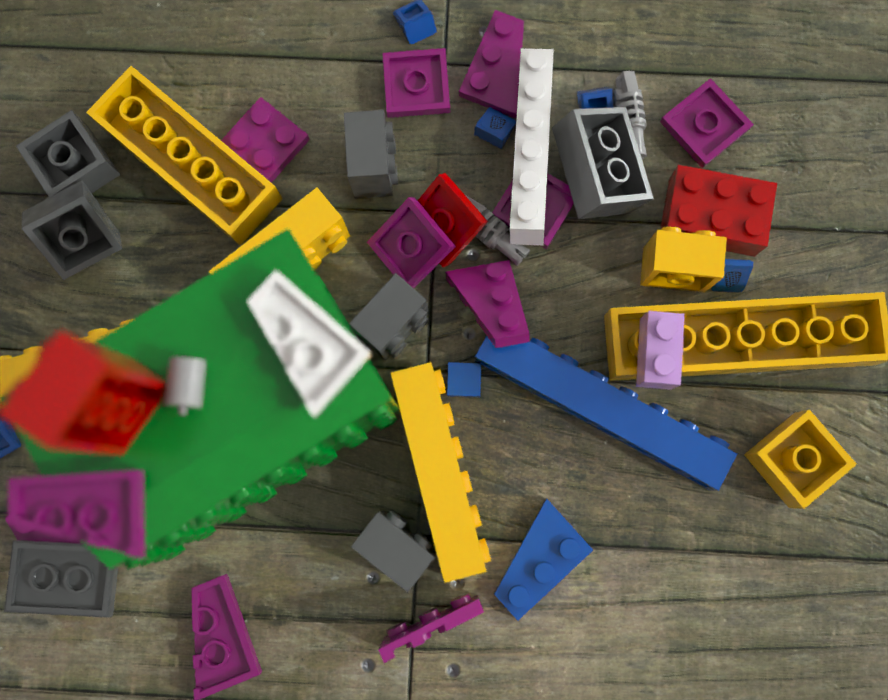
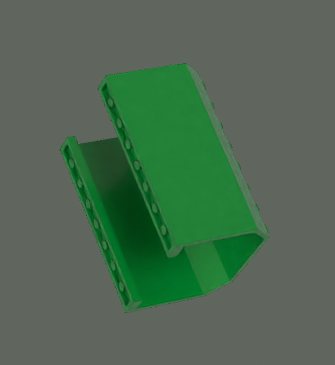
(251, 417)

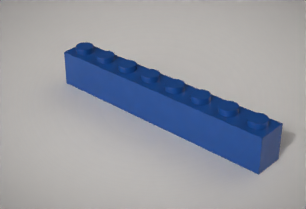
(612, 410)

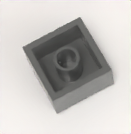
(370, 154)
(66, 155)
(71, 230)
(391, 318)
(395, 548)

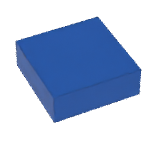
(464, 379)

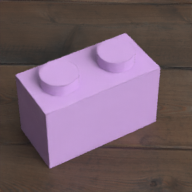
(660, 350)

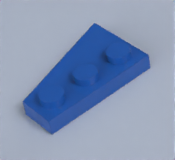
(542, 561)

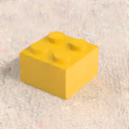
(683, 260)
(800, 459)

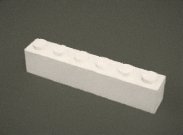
(531, 147)

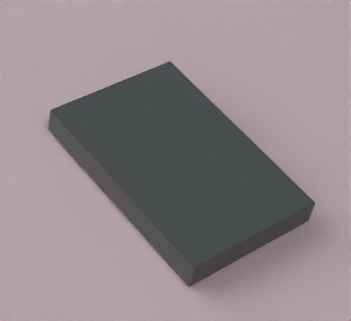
(59, 580)

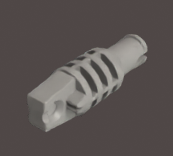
(631, 97)
(496, 235)

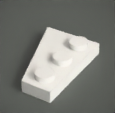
(308, 341)

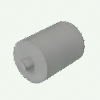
(185, 383)

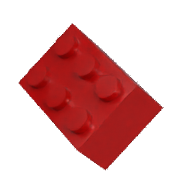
(722, 204)

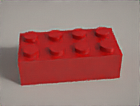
(83, 397)

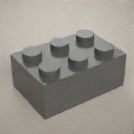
(602, 162)

